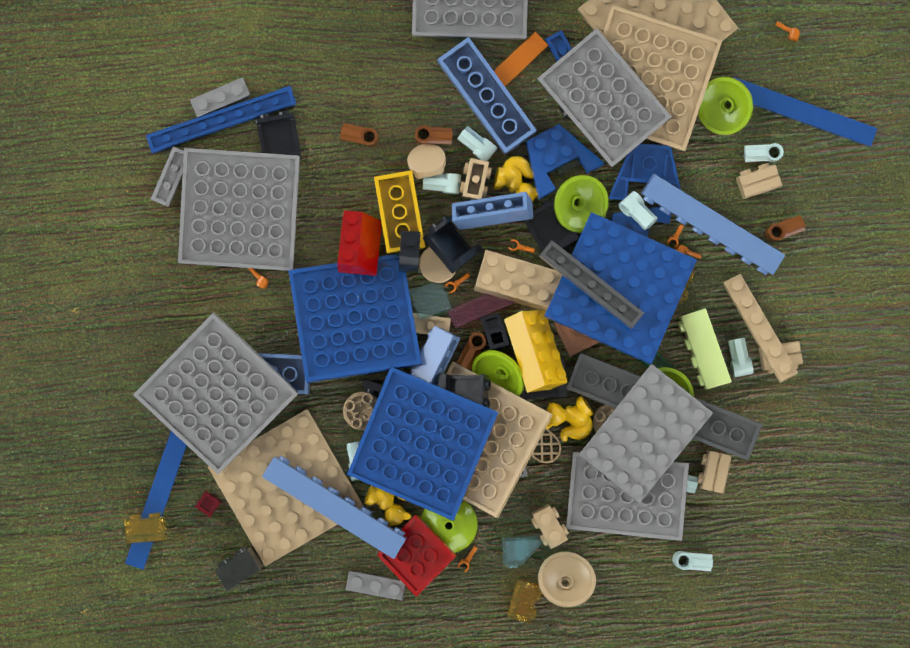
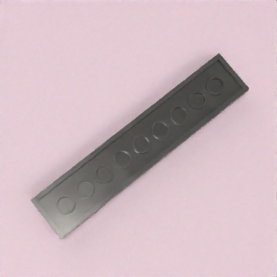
(611, 384)

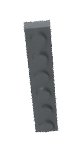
(591, 284)

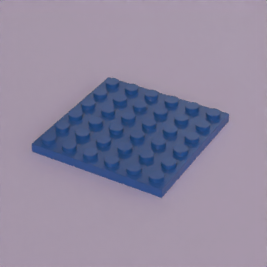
(640, 271)
(353, 320)
(422, 443)

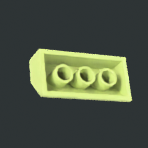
(704, 349)

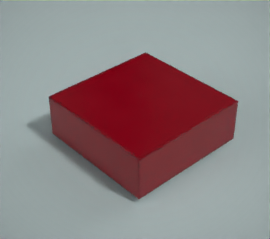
(208, 504)

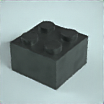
(239, 568)

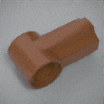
(357, 134)
(436, 135)
(786, 228)
(471, 351)

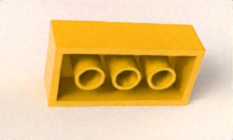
(398, 208)
(535, 350)

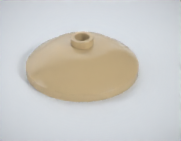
(572, 570)

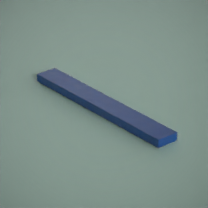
(811, 114)
(221, 119)
(159, 495)

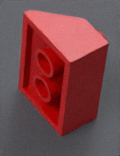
(359, 243)

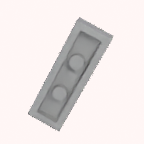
(220, 97)
(169, 178)
(375, 585)

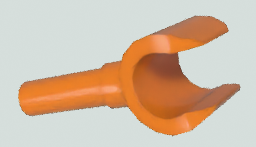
(793, 32)
(675, 237)
(521, 247)
(683, 249)
(262, 281)
(456, 283)
(468, 558)

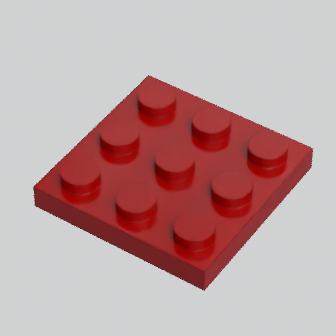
(420, 557)

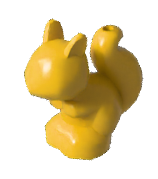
(511, 176)
(578, 416)
(393, 512)

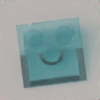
(518, 549)

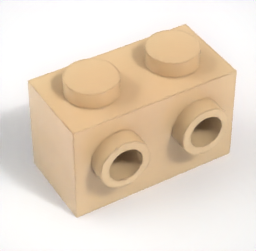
(477, 173)
(546, 520)

